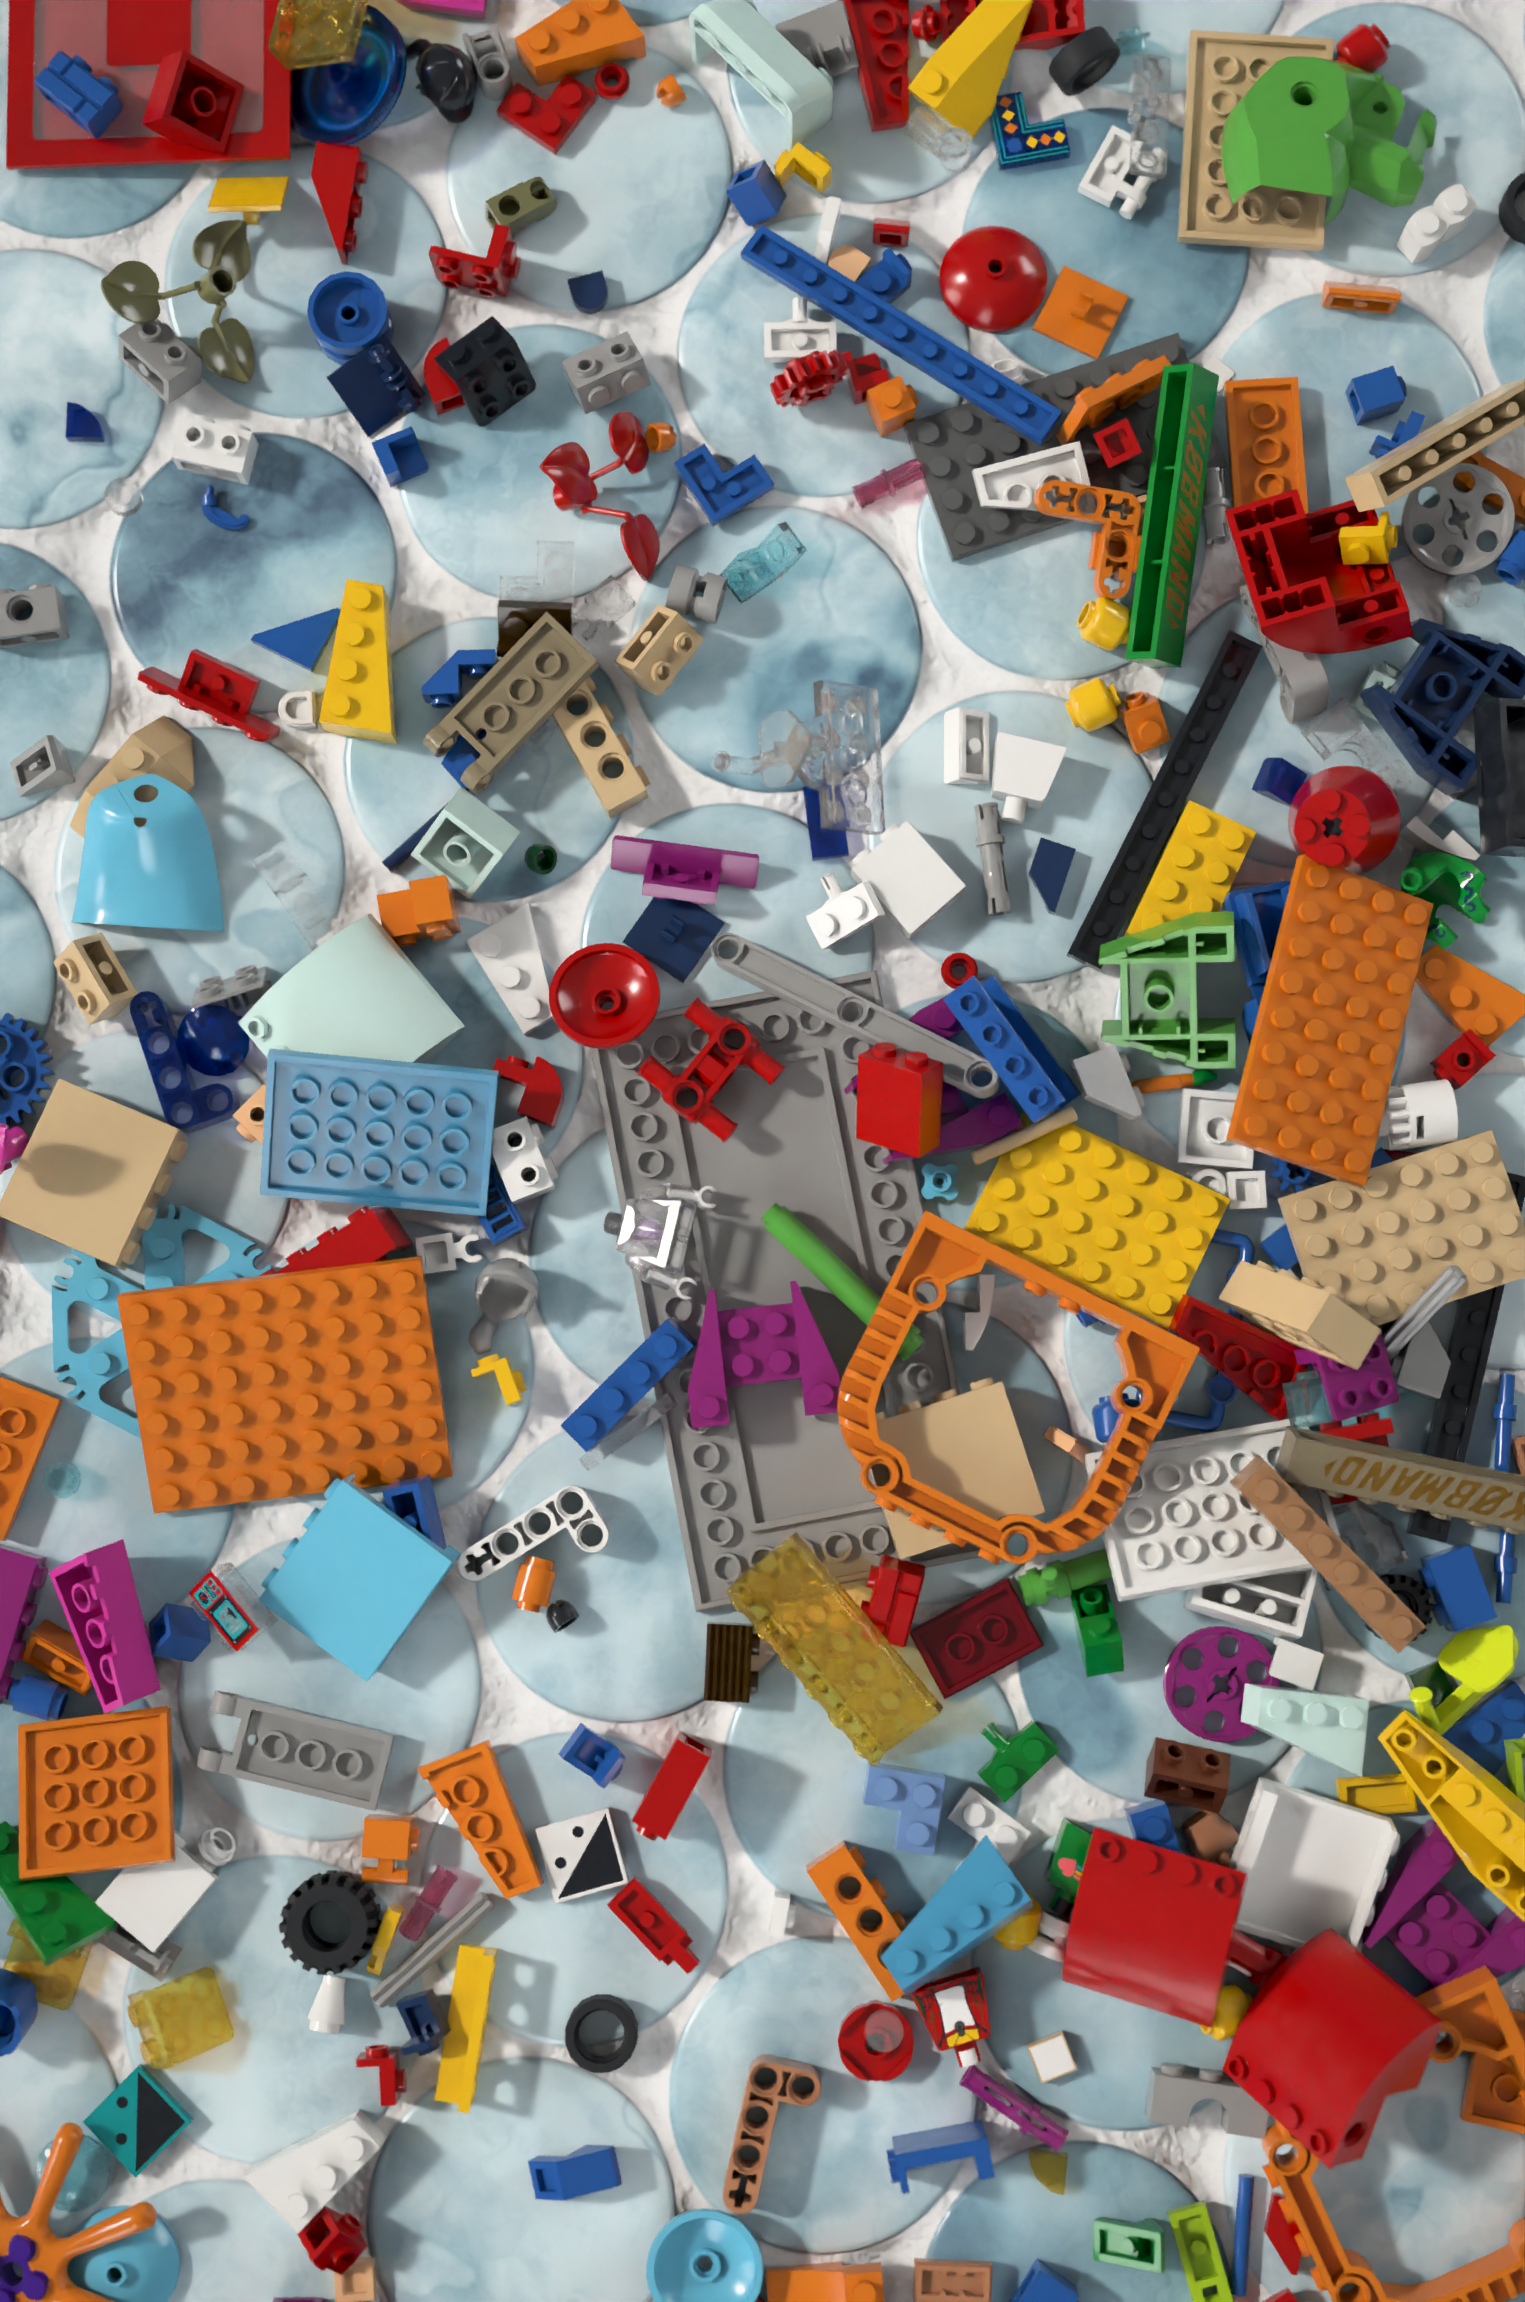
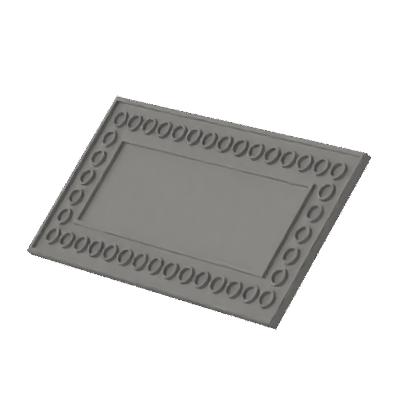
(795, 1146)

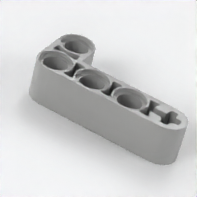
(1301, 674)

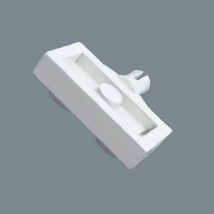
(797, 336)
(843, 911)

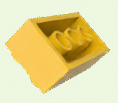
(1193, 868)

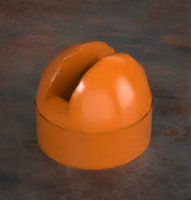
(670, 92)
(660, 437)

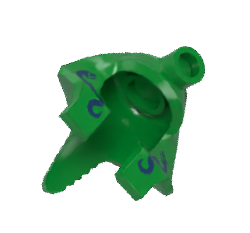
(1447, 881)

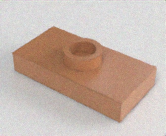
(952, 2280)

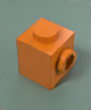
(891, 405)

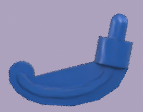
(219, 517)

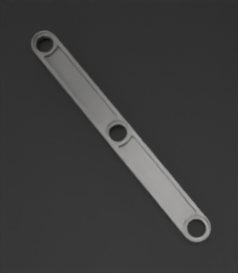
(831, 1001)

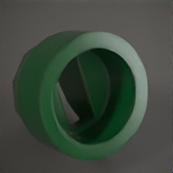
(543, 862)

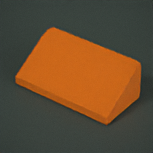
(1360, 297)
(58, 1656)

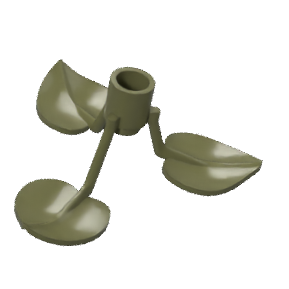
(225, 252)

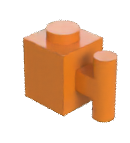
(388, 1840)

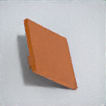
(1080, 313)

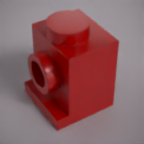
(1117, 442)
(1472, 1049)

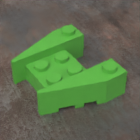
(1161, 990)

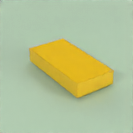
(1378, 1793)

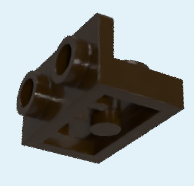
(519, 616)

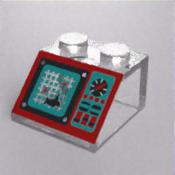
(231, 1607)

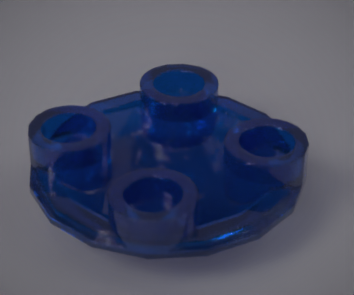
(213, 1040)

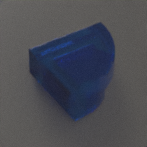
(82, 425)

